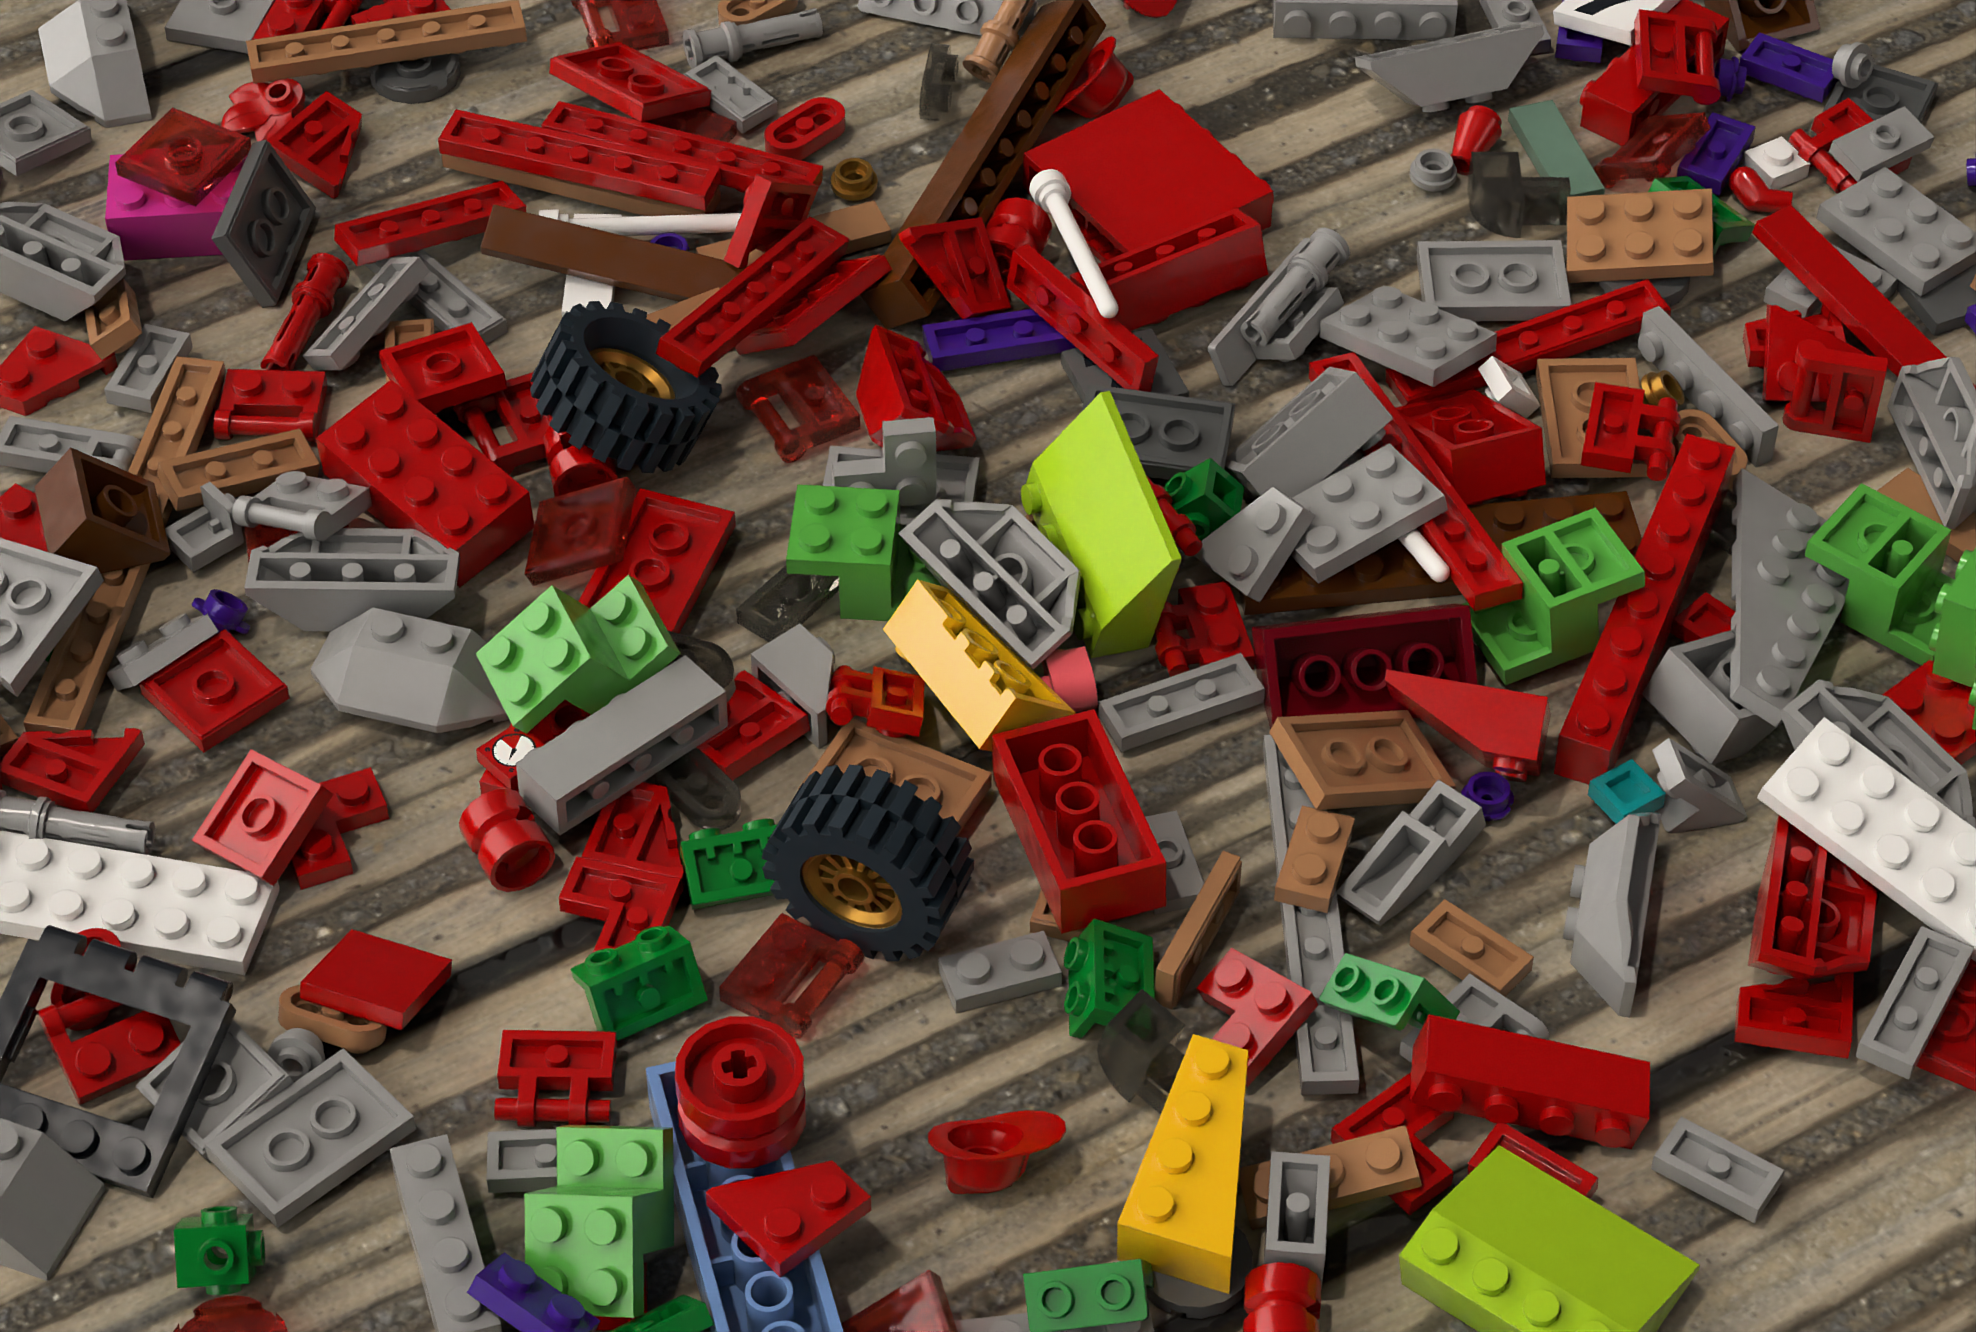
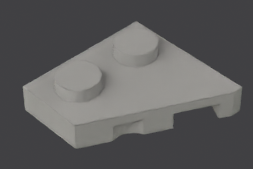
(1256, 542)

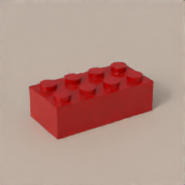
(427, 478)
(1079, 821)

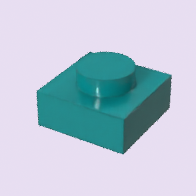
(1626, 791)

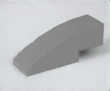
(1413, 853)

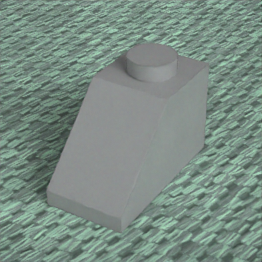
(800, 671)
(1297, 1210)

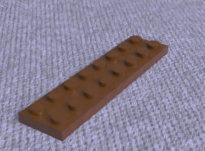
(1396, 575)

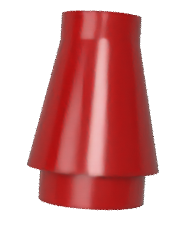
(1475, 132)

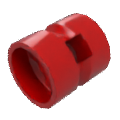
(1014, 225)
(574, 468)
(507, 840)
(1282, 1299)

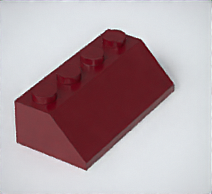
(1343, 660)

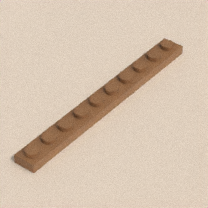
(89, 644)

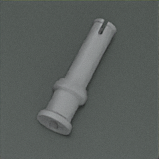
(733, 40)
(1305, 274)
(45, 820)

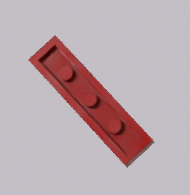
(423, 223)
(1079, 320)

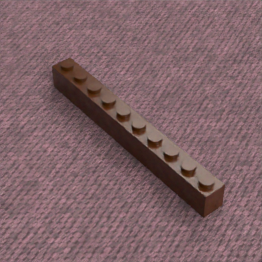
(990, 147)

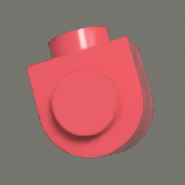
(1071, 678)

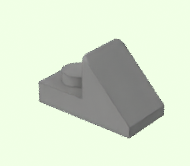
(1695, 791)

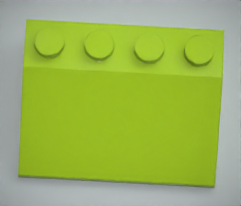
(1106, 520)
(1539, 1257)

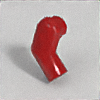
(1755, 194)

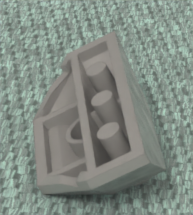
(96, 62)
(1455, 66)
(56, 259)
(1937, 422)
(351, 572)
(1000, 572)
(407, 672)
(1888, 734)
(1613, 908)

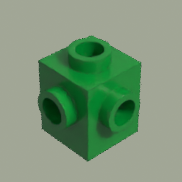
(1206, 496)
(200, 1261)

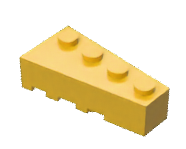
(969, 665)
(1189, 1178)

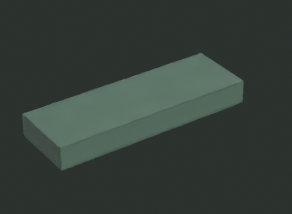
(1554, 147)

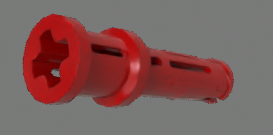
(311, 302)

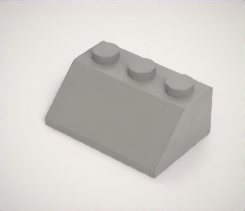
(1310, 436)

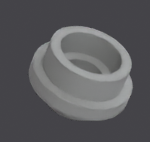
(1852, 64)
(1433, 170)
(297, 1052)

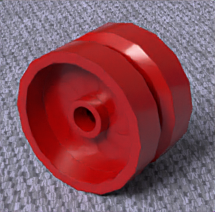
(741, 1092)

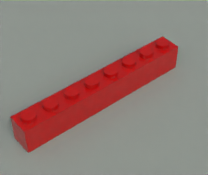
(1644, 617)

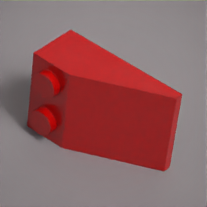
(1479, 445)
(1490, 724)

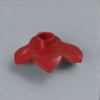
(264, 107)

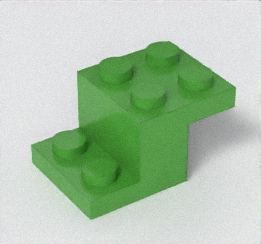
(856, 538)
(1891, 569)
(1564, 578)
(1956, 630)
(576, 652)
(603, 1215)

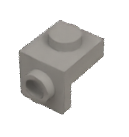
(207, 531)

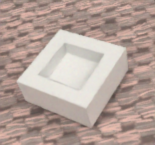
(1776, 163)
(1508, 387)

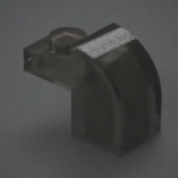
(1506, 200)
(1141, 1051)

